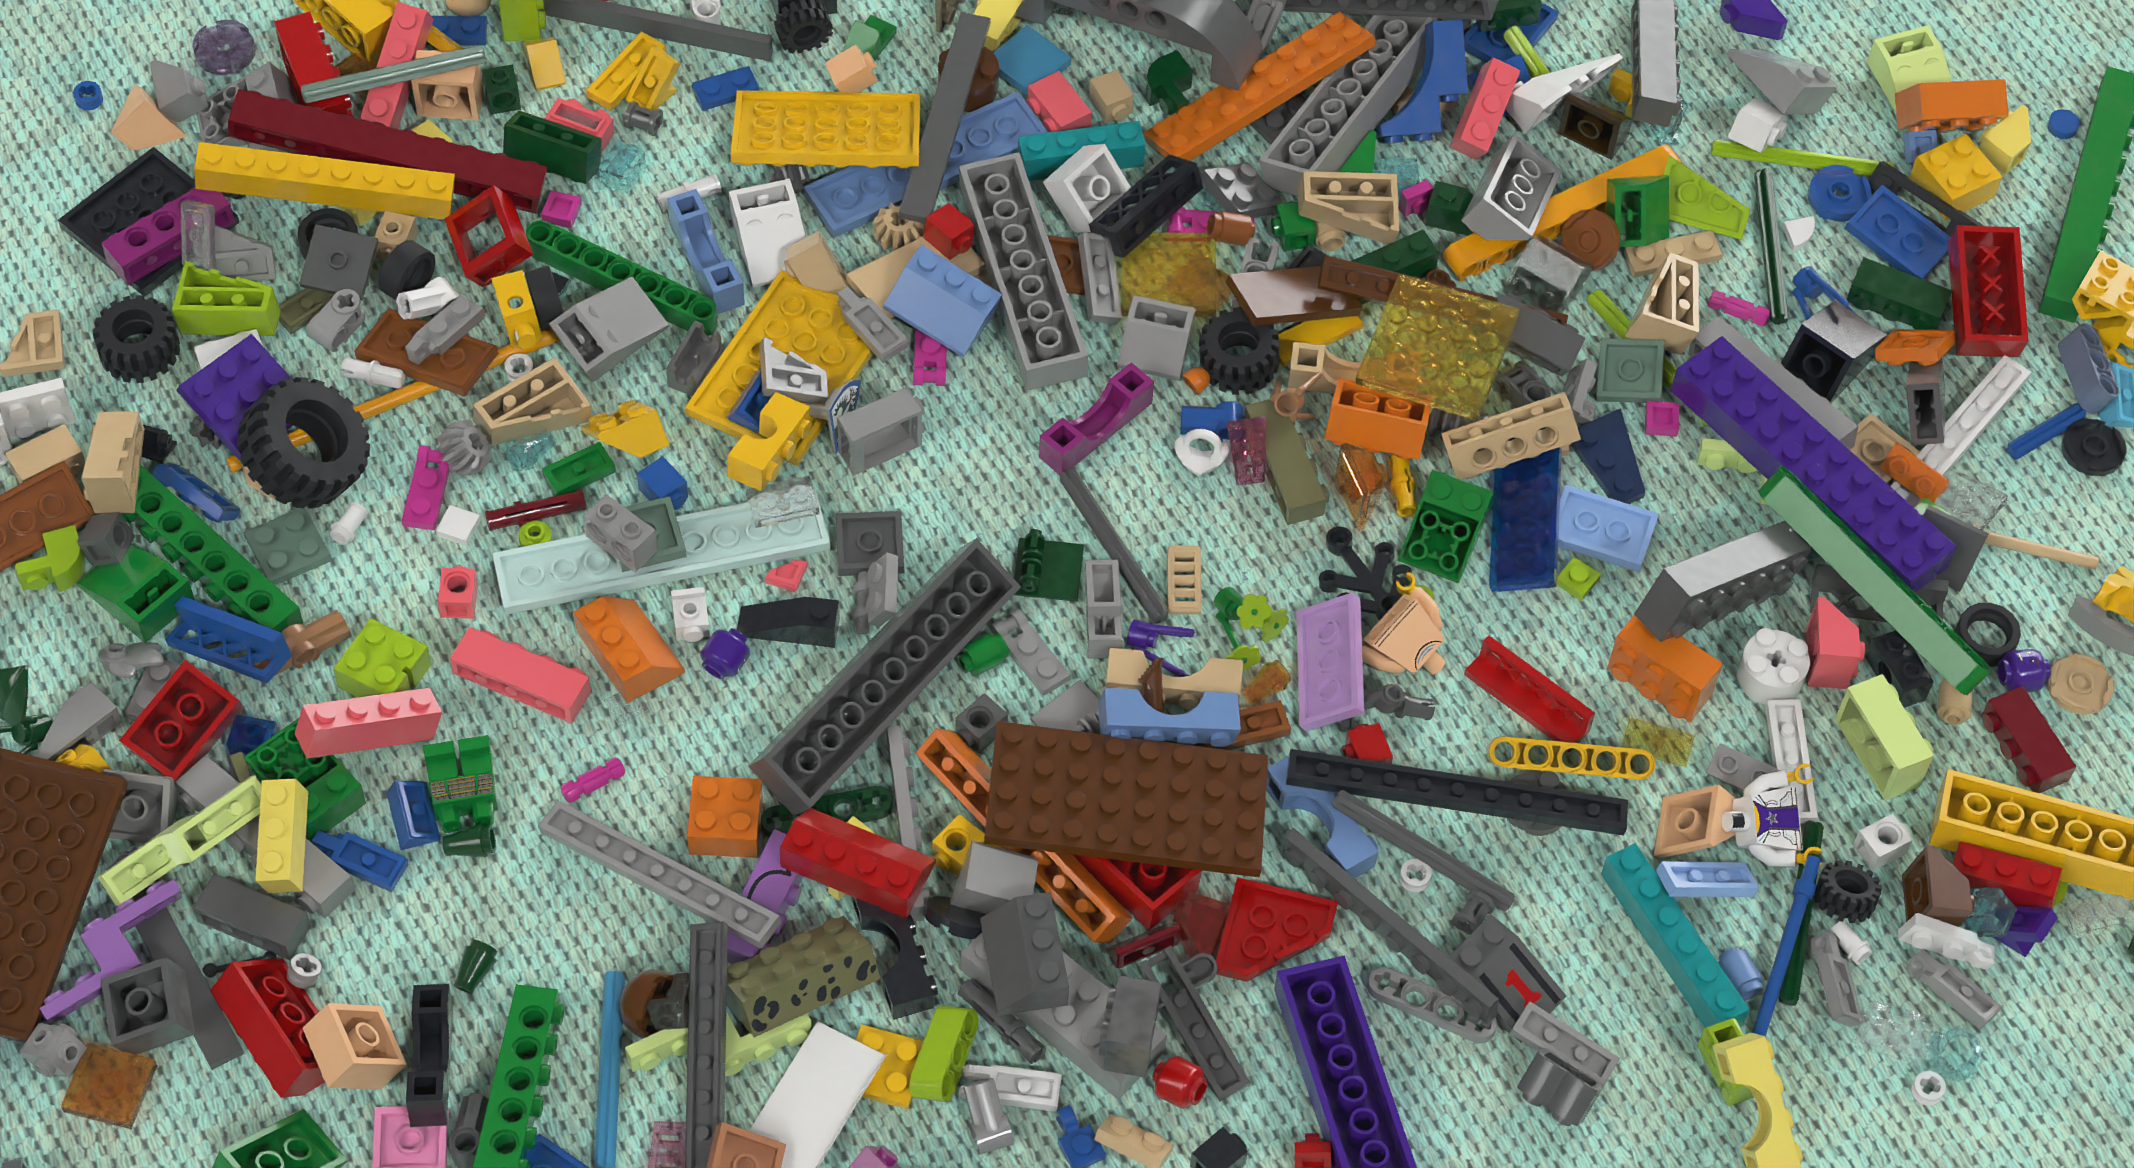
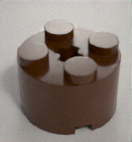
(985, 82)

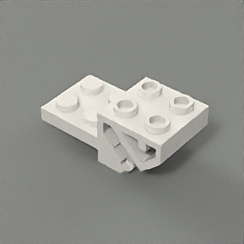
(31, 411)

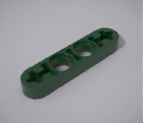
(828, 803)

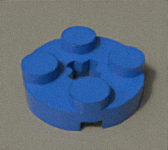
(1840, 178)

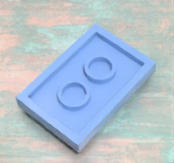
(1604, 528)

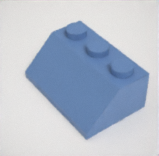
(942, 301)

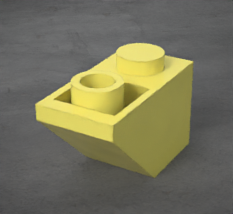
(2008, 141)

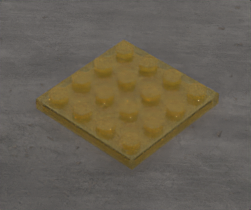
(1438, 346)

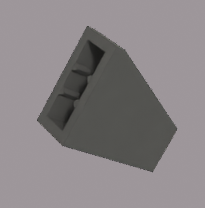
(1926, 403)

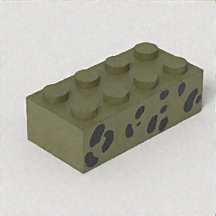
(800, 975)

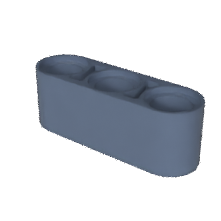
(2088, 368)

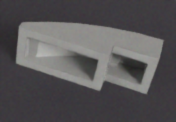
(1103, 607)

